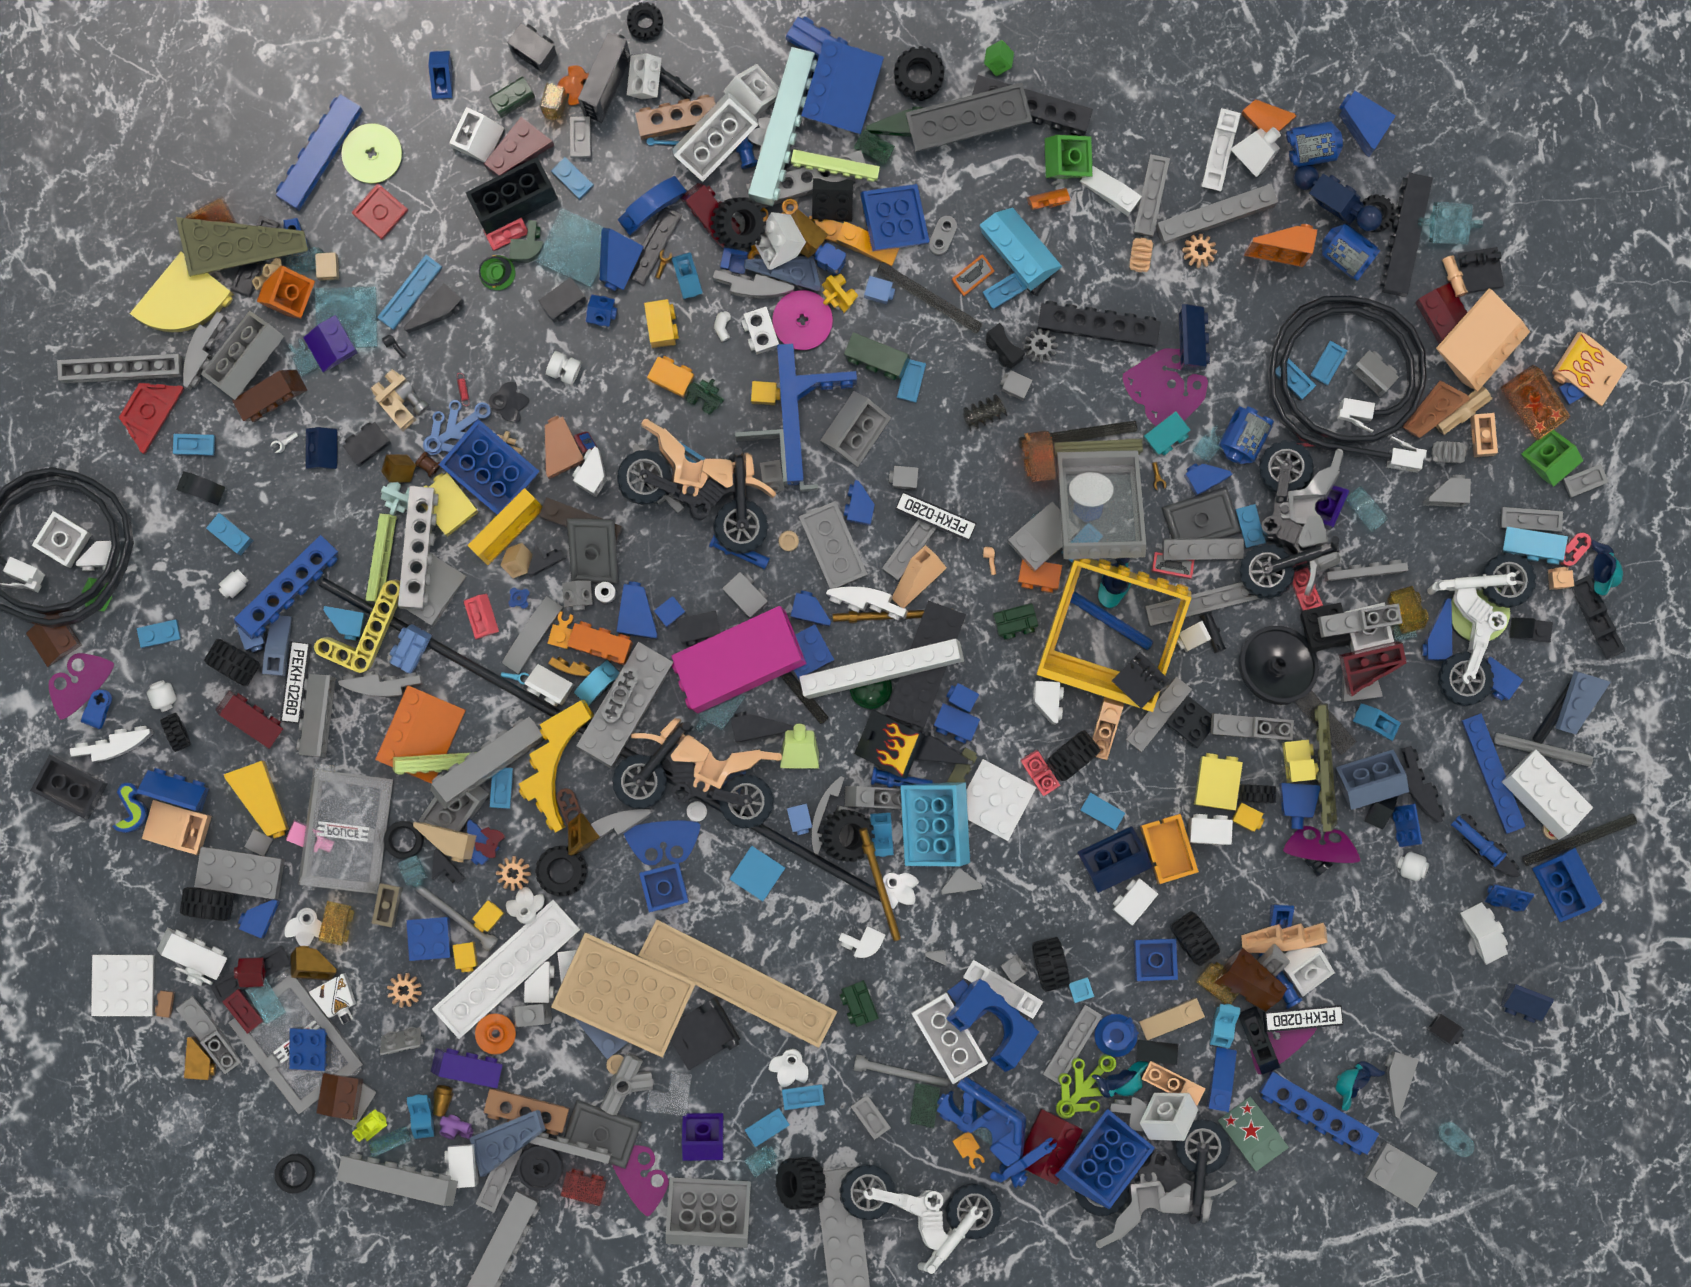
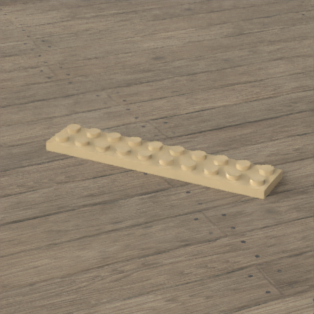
(738, 983)

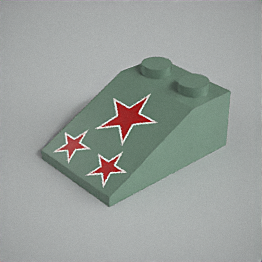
(1253, 1134)

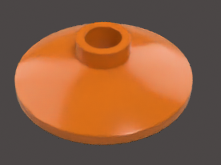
(487, 1041)

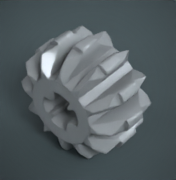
(1045, 341)
(1448, 452)

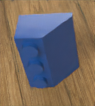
(174, 789)
(1567, 885)

